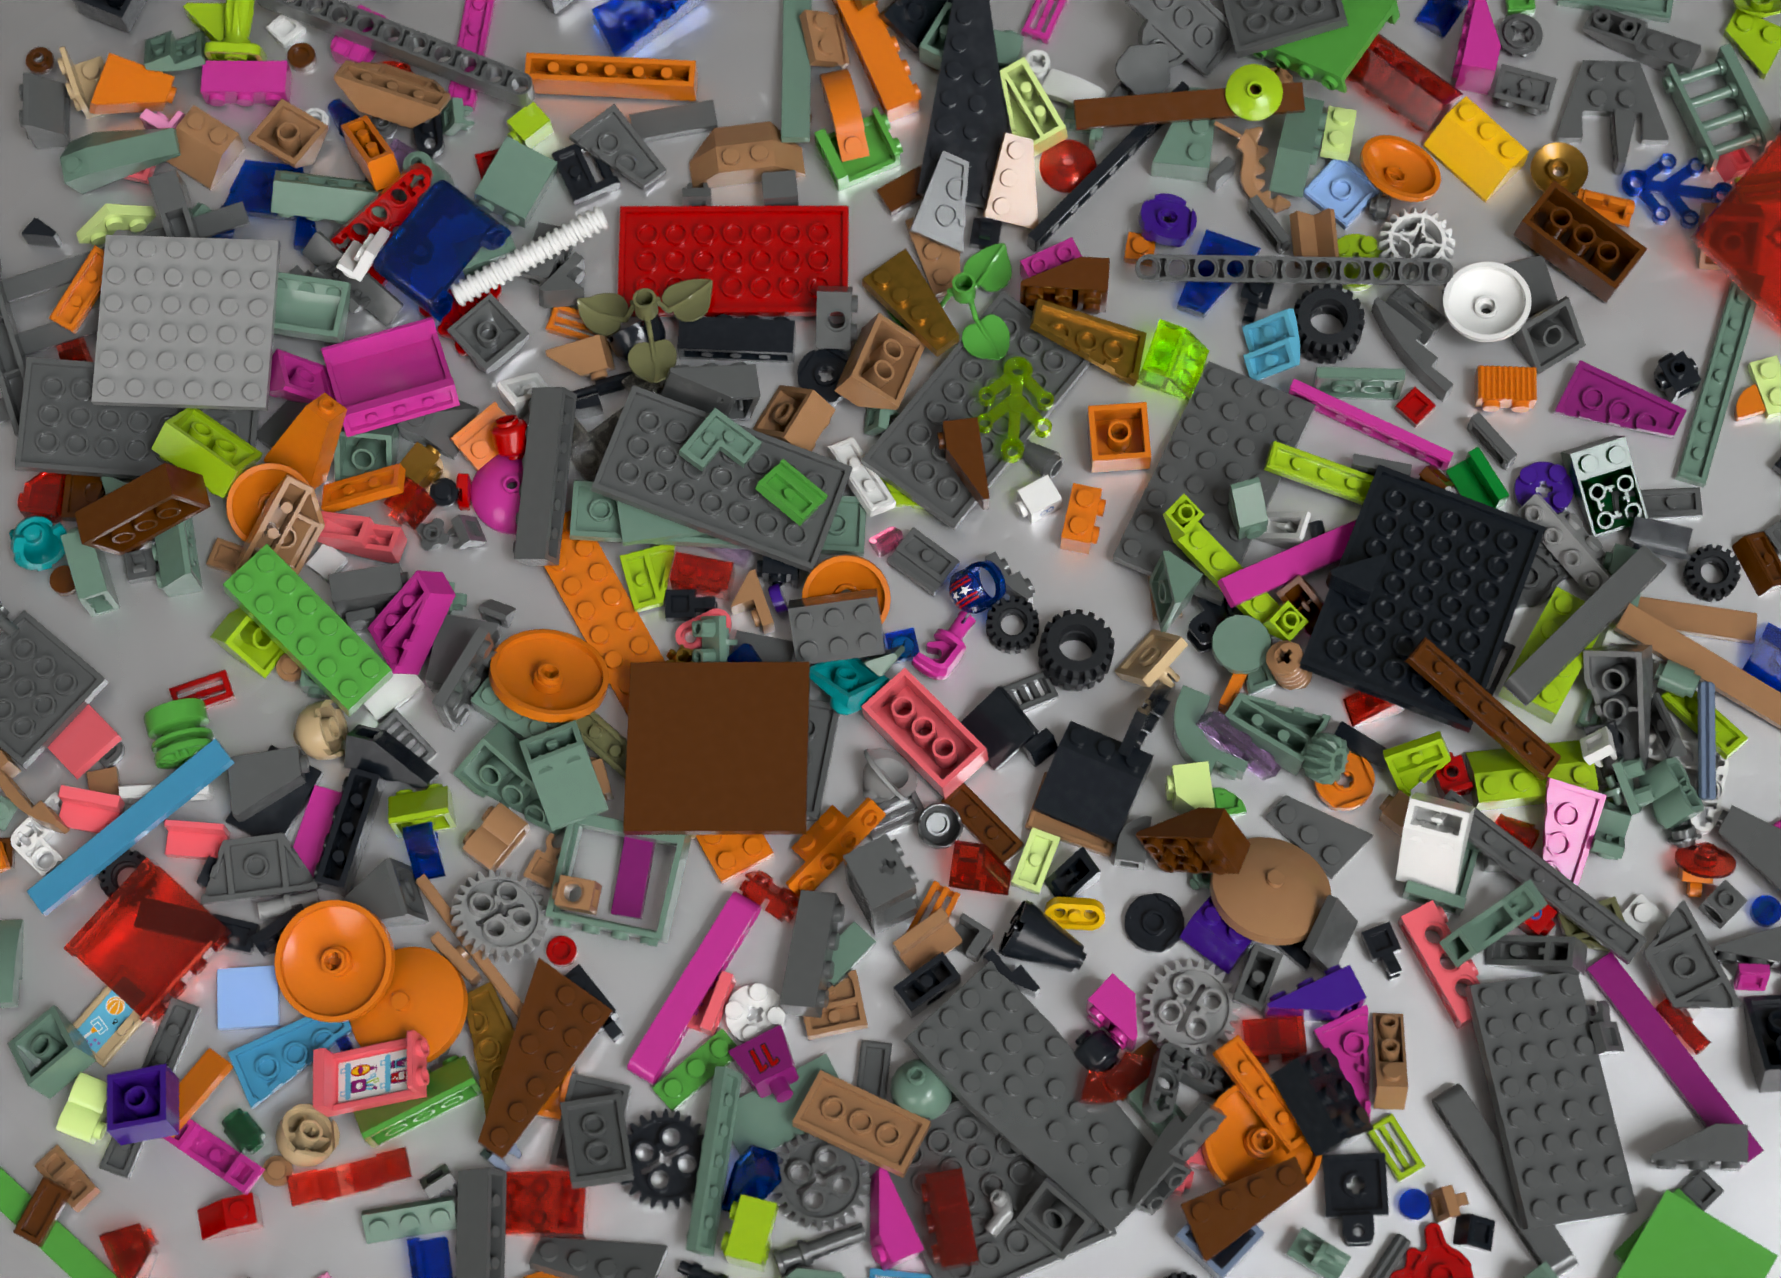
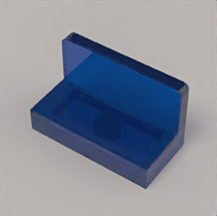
(430, 1258)

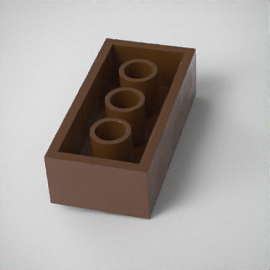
(1580, 241)
(142, 509)

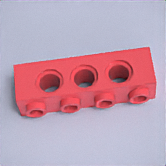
(1414, 926)

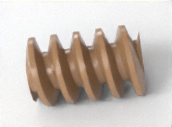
(1284, 663)

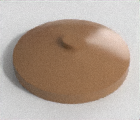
(1273, 894)

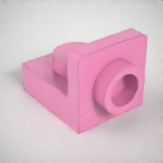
(158, 120)

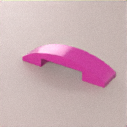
(217, 1156)

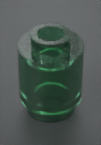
(244, 1132)

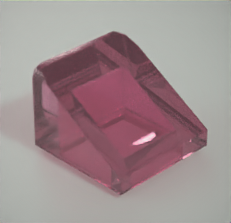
(886, 541)

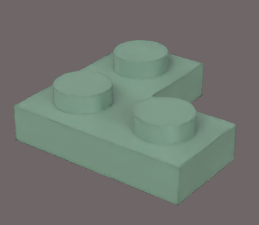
(716, 435)

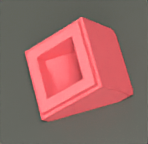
(1733, 164)

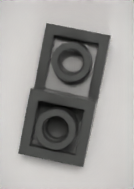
(1015, 584)

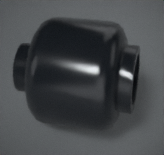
(1096, 1051)

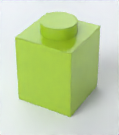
(529, 126)

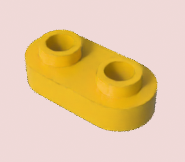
(1074, 913)

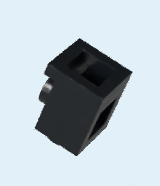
(777, 572)

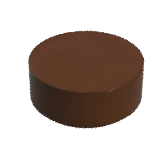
(301, 57)
(62, 581)

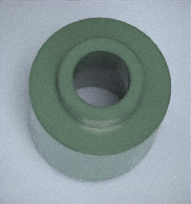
(1677, 679)

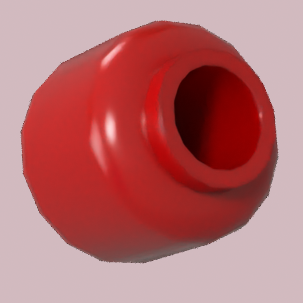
(510, 437)

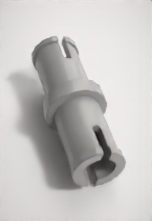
(281, 906)

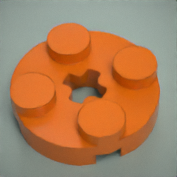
(1359, 789)

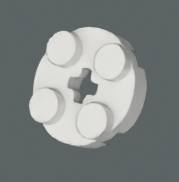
(756, 997)

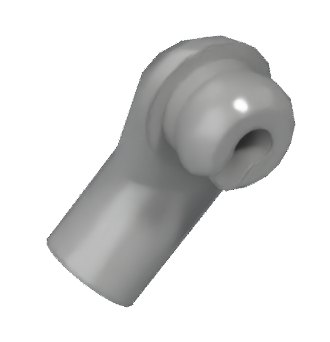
(1002, 1212)

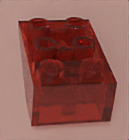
(545, 1205)

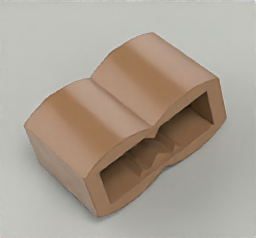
(495, 838)

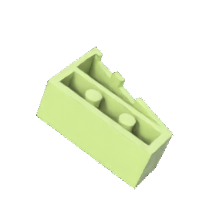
(1030, 108)

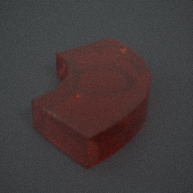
(1117, 1082)

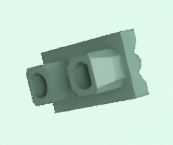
(714, 639)
(1635, 797)
(1318, 1255)

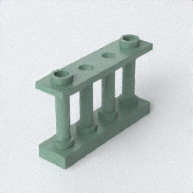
(1737, 88)

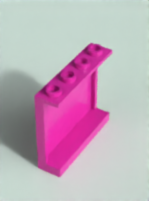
(390, 376)

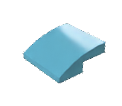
(1272, 345)

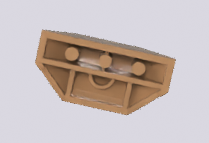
(391, 92)
(742, 154)
(287, 524)

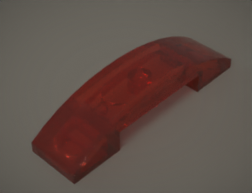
(349, 1179)

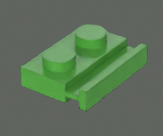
(791, 492)

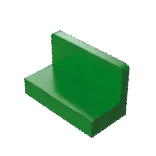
(1477, 480)

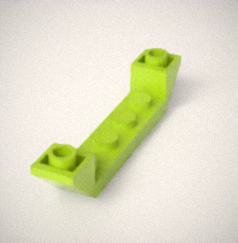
(1215, 562)

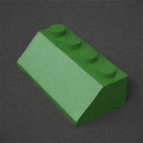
(447, 1089)

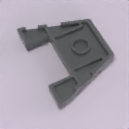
(1607, 87)

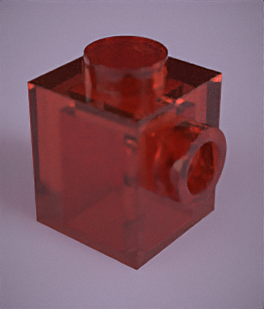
(410, 506)

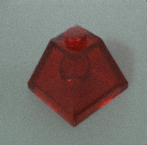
(131, 1250)

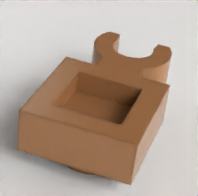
(543, 865)

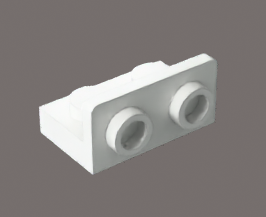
(360, 257)

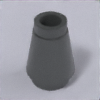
(1043, 459)

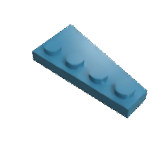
(281, 1055)

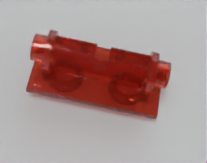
(761, 887)

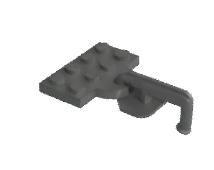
(1184, 32)

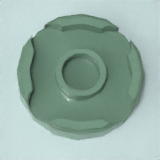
(1240, 644)

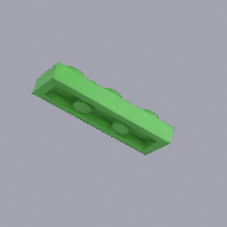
(695, 1071)

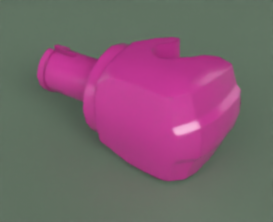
(947, 646)

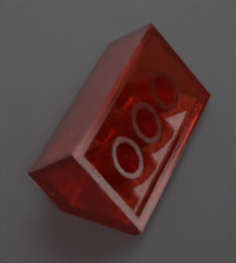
(1404, 84)

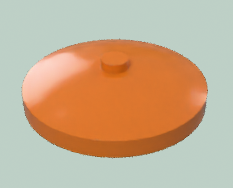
(548, 675)
(334, 961)
(422, 997)
(1246, 1145)

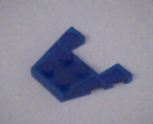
(255, 189)

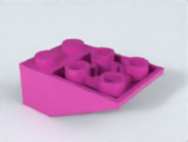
(1476, 50)

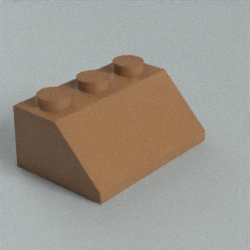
(880, 365)

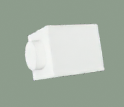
(1038, 499)

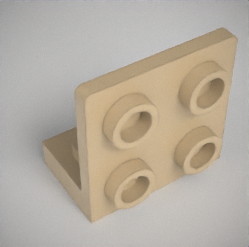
(81, 80)

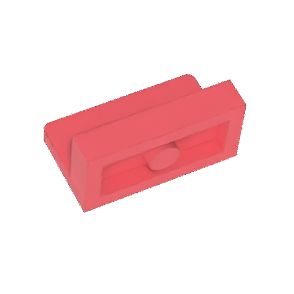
(88, 809)
(194, 839)
(714, 1005)

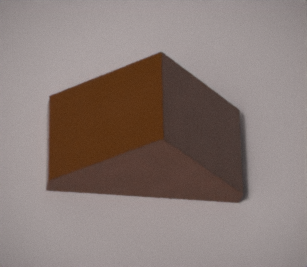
(1303, 598)

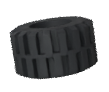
(1334, 303)
(1079, 628)

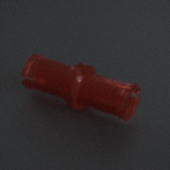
(1683, 1026)

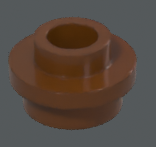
(45, 65)

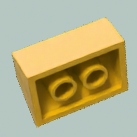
(1476, 149)

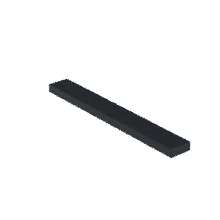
(1093, 182)

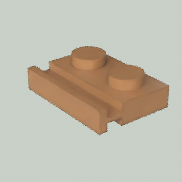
(824, 39)

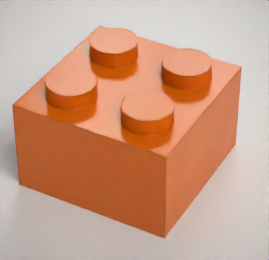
(1119, 437)

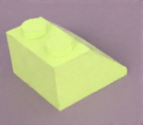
(1189, 787)

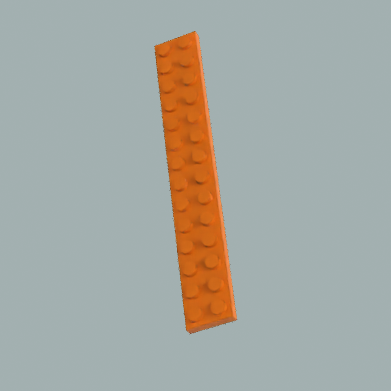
(620, 636)

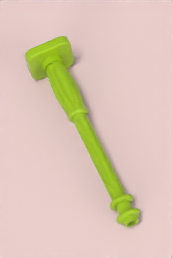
(236, 43)

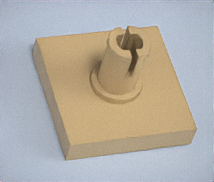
(1152, 660)

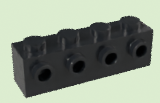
(349, 831)

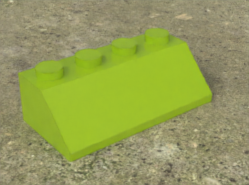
(1506, 783)

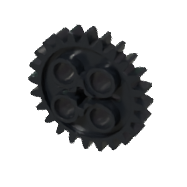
(650, 1135)

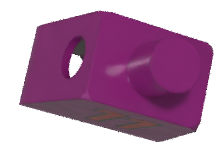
(767, 1064)

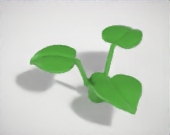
(992, 272)

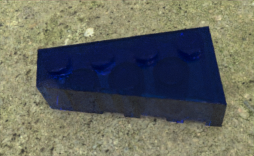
(633, 24)

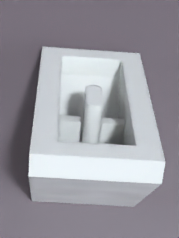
(518, 391)
(1286, 528)

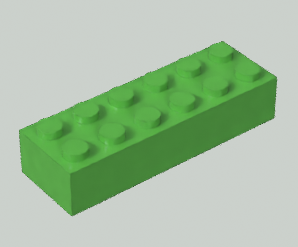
(307, 630)

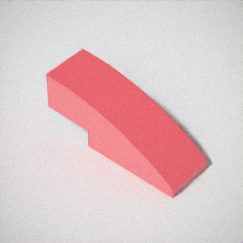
(362, 537)

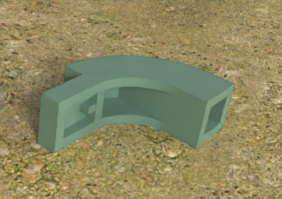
(1192, 741)
(1493, 923)

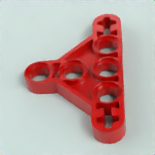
(396, 210)

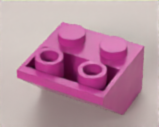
(1114, 1010)

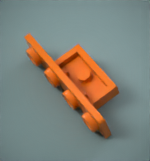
(829, 841)

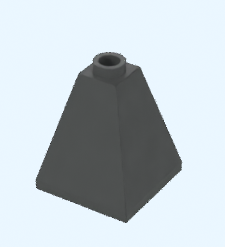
(391, 895)

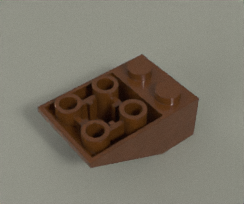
(1075, 285)
(1197, 843)

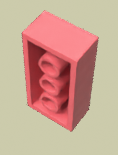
(925, 733)

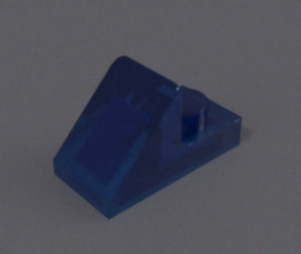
(424, 850)

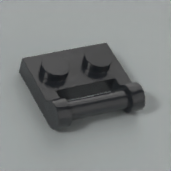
(579, 177)

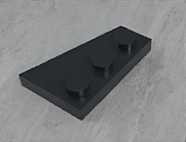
(1145, 719)

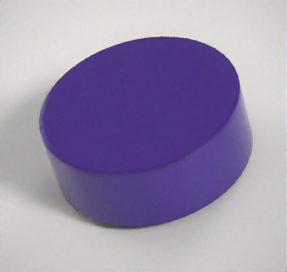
(777, 598)

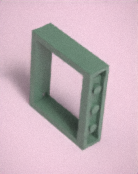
(619, 931)

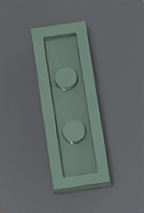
(409, 1219)

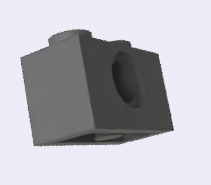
(828, 333)

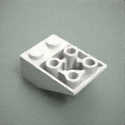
(1434, 842)

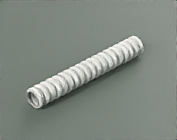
(529, 256)

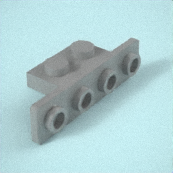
(1568, 543)

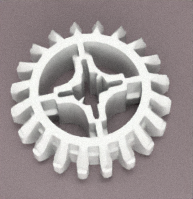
(1391, 238)

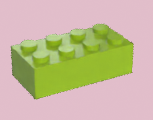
(1556, 613)

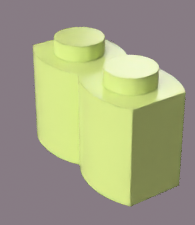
(85, 1110)

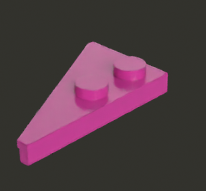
(1349, 1042)

